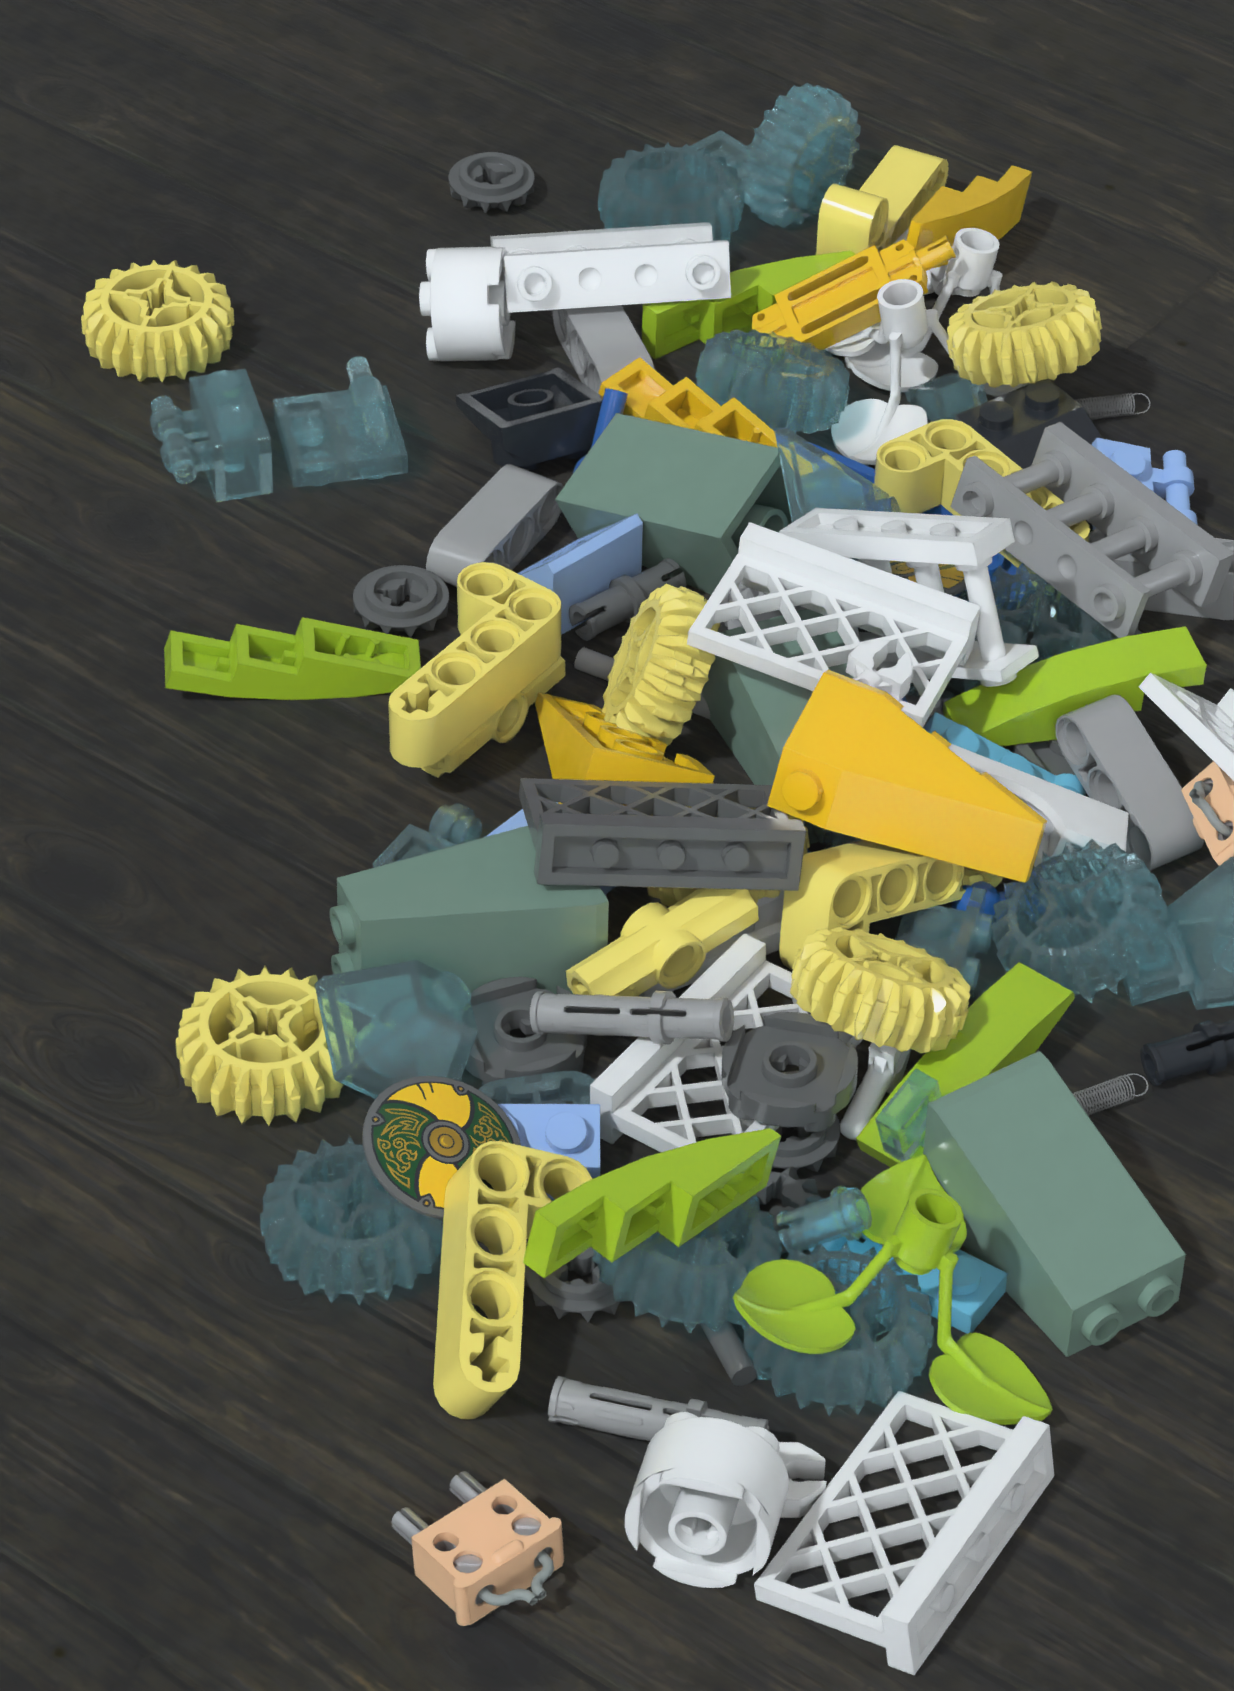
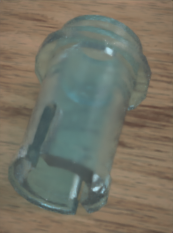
(826, 1220)

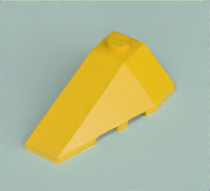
(589, 748)
(885, 779)

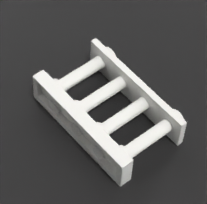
(613, 267)
(923, 544)

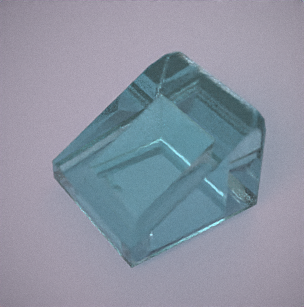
(946, 396)

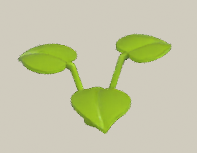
(922, 1232)

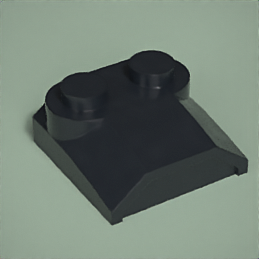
(535, 418)

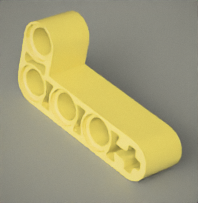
(883, 204)
(928, 463)
(504, 644)
(864, 885)
(494, 1280)

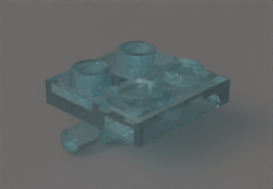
(341, 432)

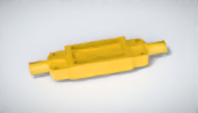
(845, 295)

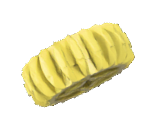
(157, 320)
(1024, 334)
(655, 670)
(879, 989)
(257, 1047)

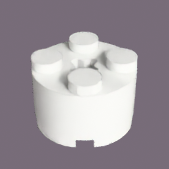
(466, 305)
(707, 1499)

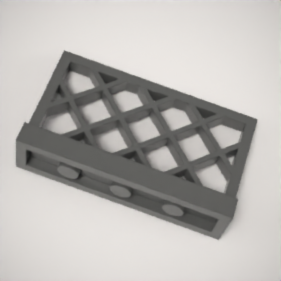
(704, 846)

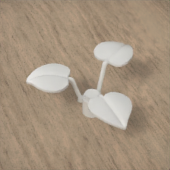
(962, 276)
(904, 323)

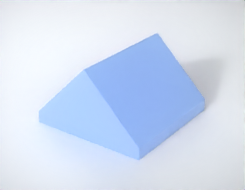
(590, 564)

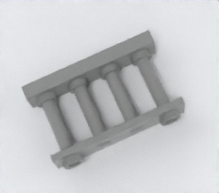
(1114, 503)

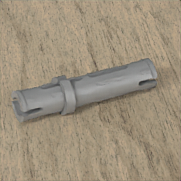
(657, 1017)
(624, 1411)

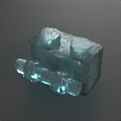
(227, 433)

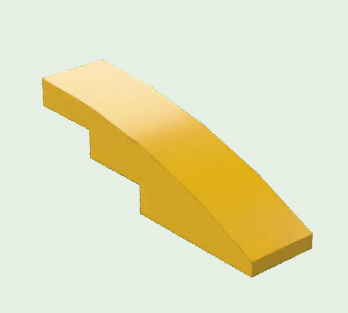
(981, 205)
(685, 405)

